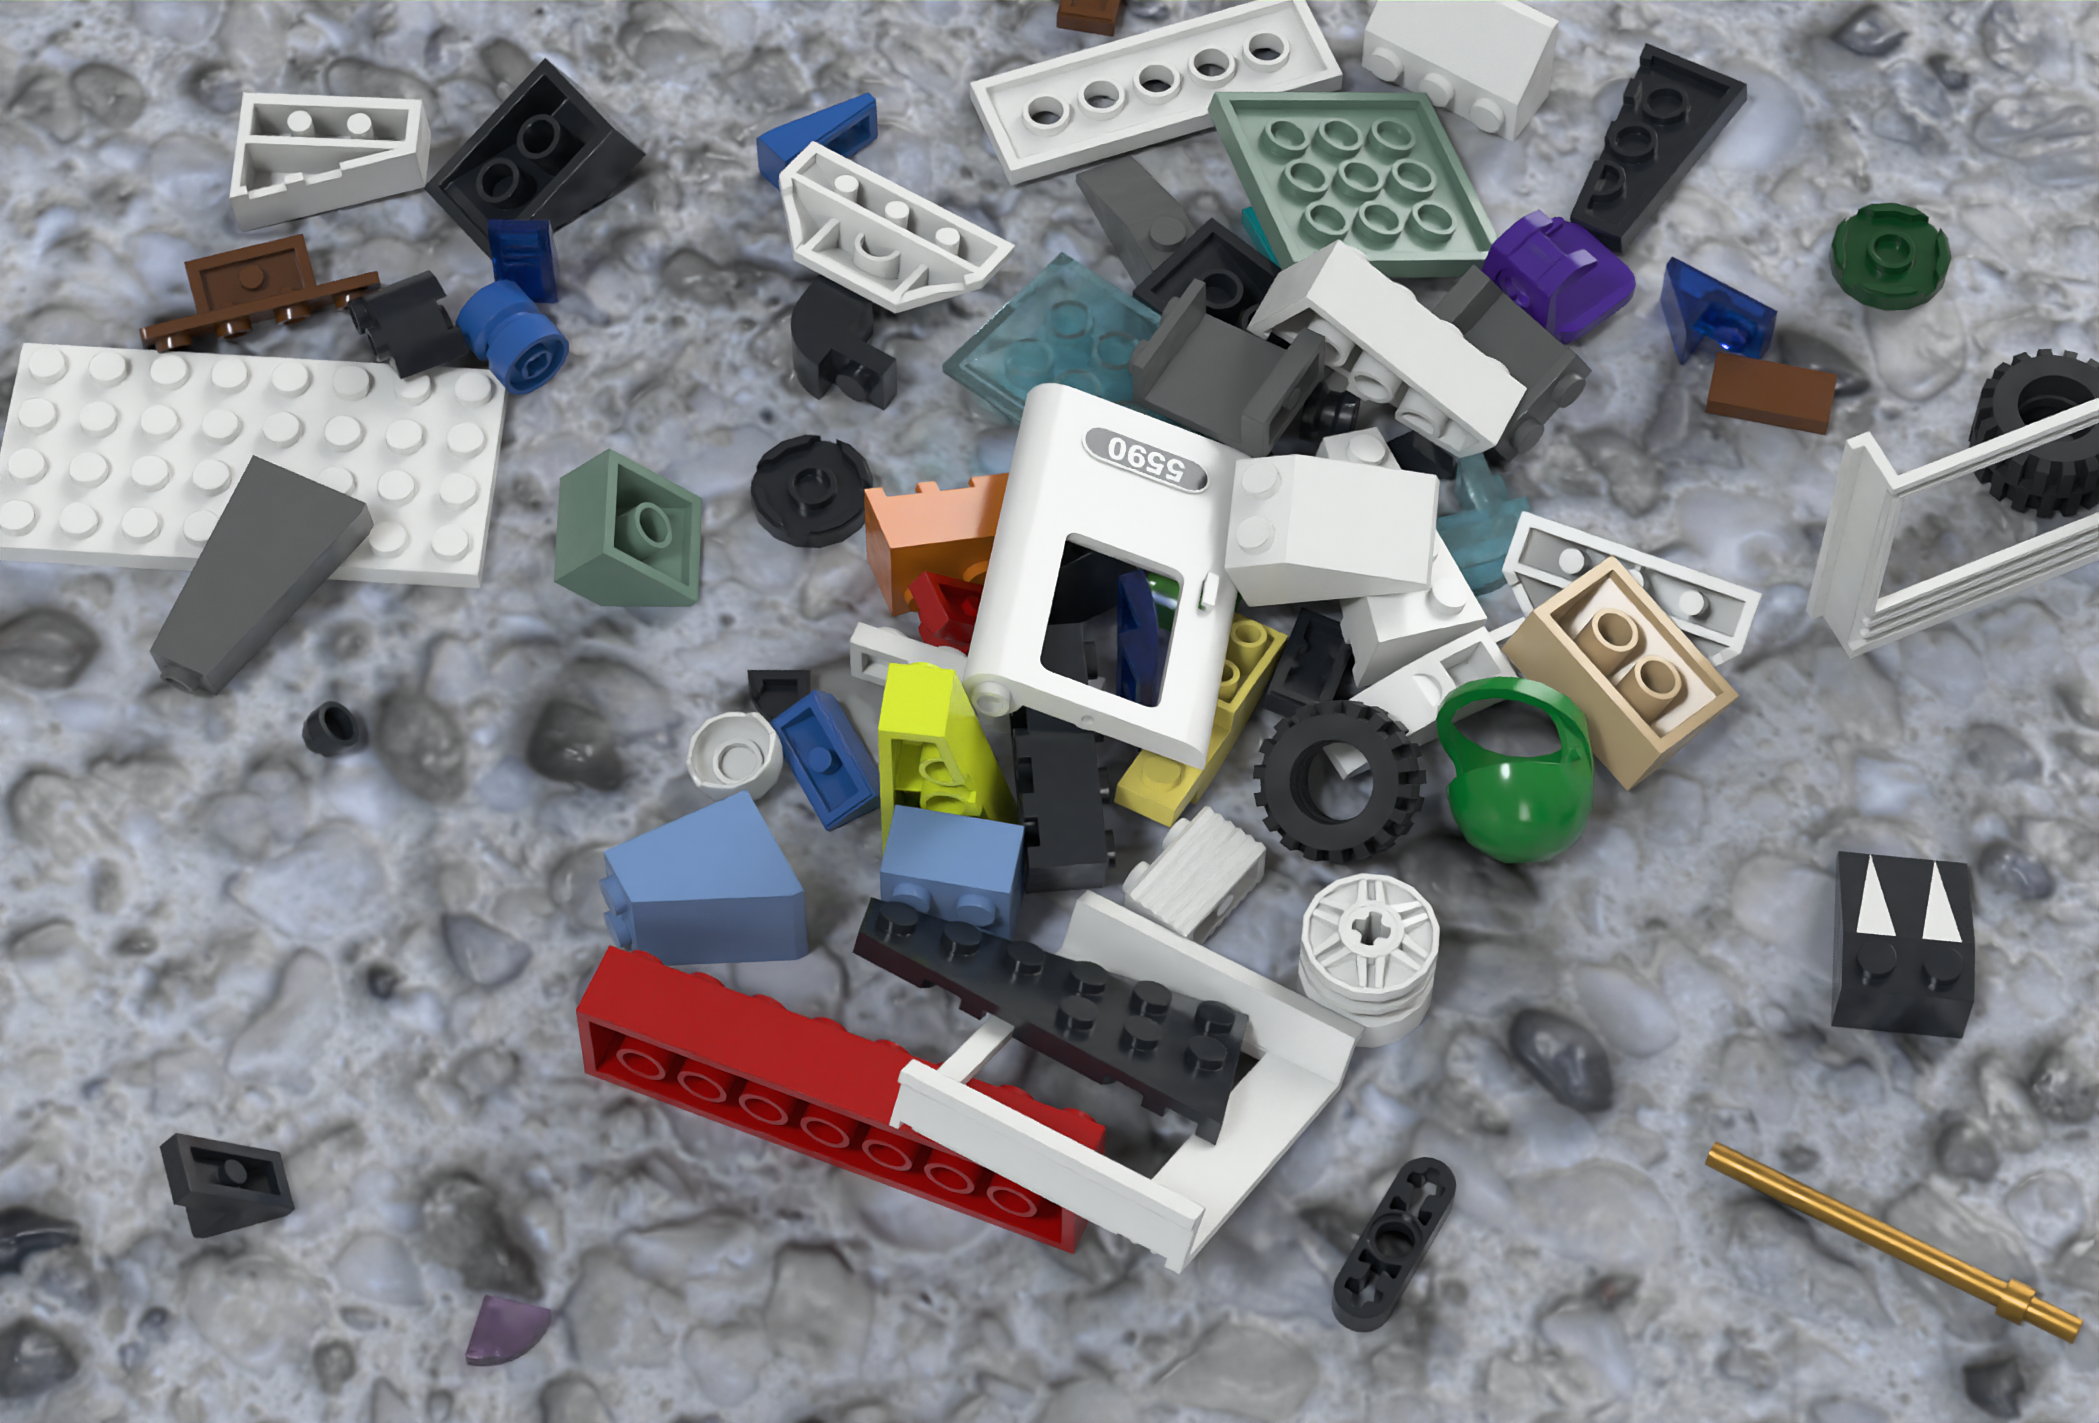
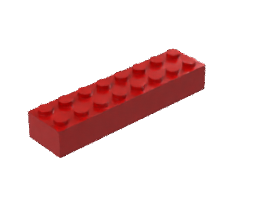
(802, 1087)

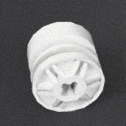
(1375, 985)

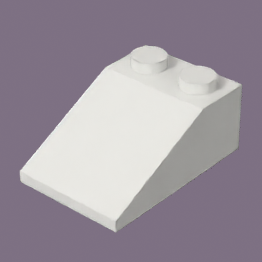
(1328, 530)

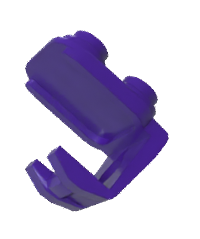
(1559, 275)

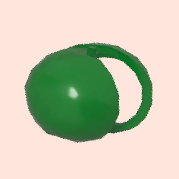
(1518, 804)

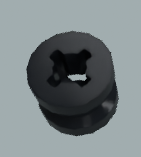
(1328, 413)

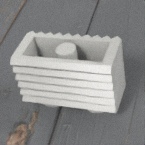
(1197, 876)

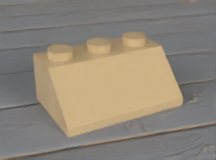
(1623, 668)

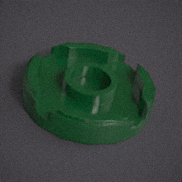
(1889, 257)

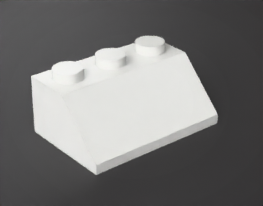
(1468, 55)

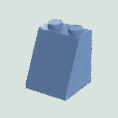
(706, 890)

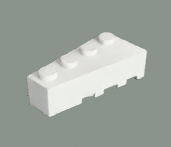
(1392, 349)
(1400, 627)

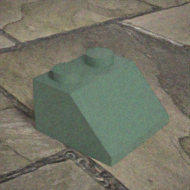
(627, 535)

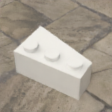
(323, 154)

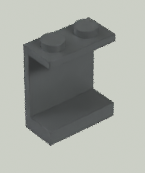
(1529, 352)
(1223, 376)

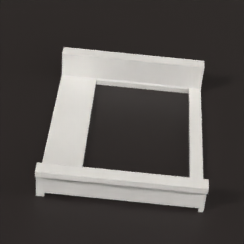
(1864, 525)
(1299, 1071)

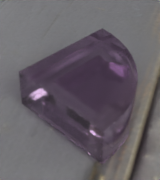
(505, 1331)

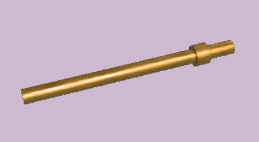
(2013, 1300)

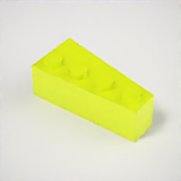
(936, 749)

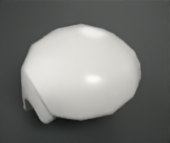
(735, 755)

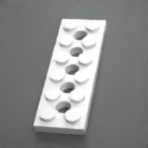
(1144, 116)

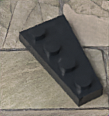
(1660, 133)

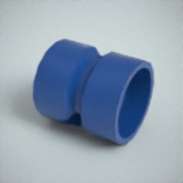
(512, 335)

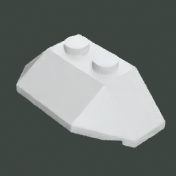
(882, 235)
(1705, 608)

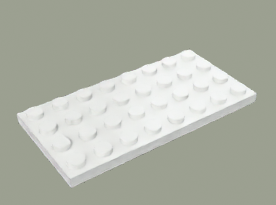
(142, 448)

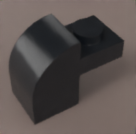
(832, 348)

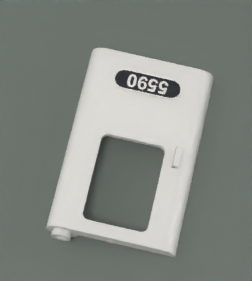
(1138, 496)

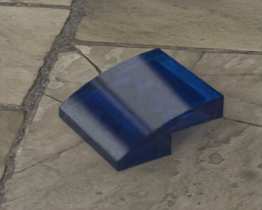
(1136, 641)

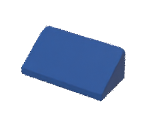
(828, 759)

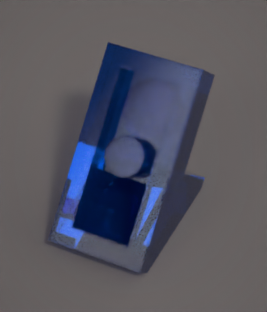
(1704, 306)

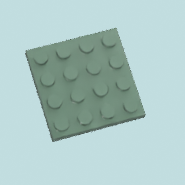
(1355, 172)

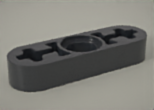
(1393, 1272)

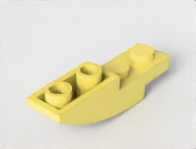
(1163, 786)

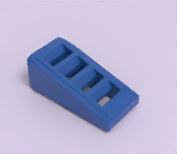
(840, 128)

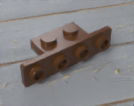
(253, 287)

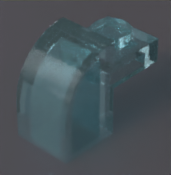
(1484, 528)

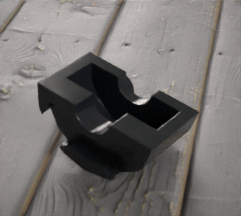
(408, 325)

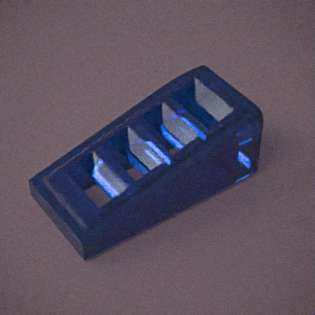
(527, 255)

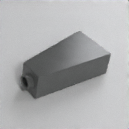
(256, 570)

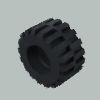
(2053, 474)
(1286, 790)

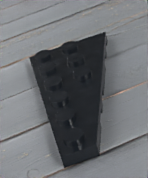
(1076, 1012)

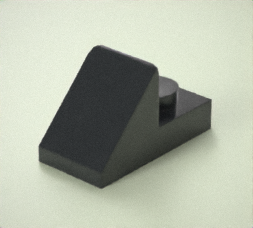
(225, 1183)

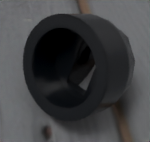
(330, 729)

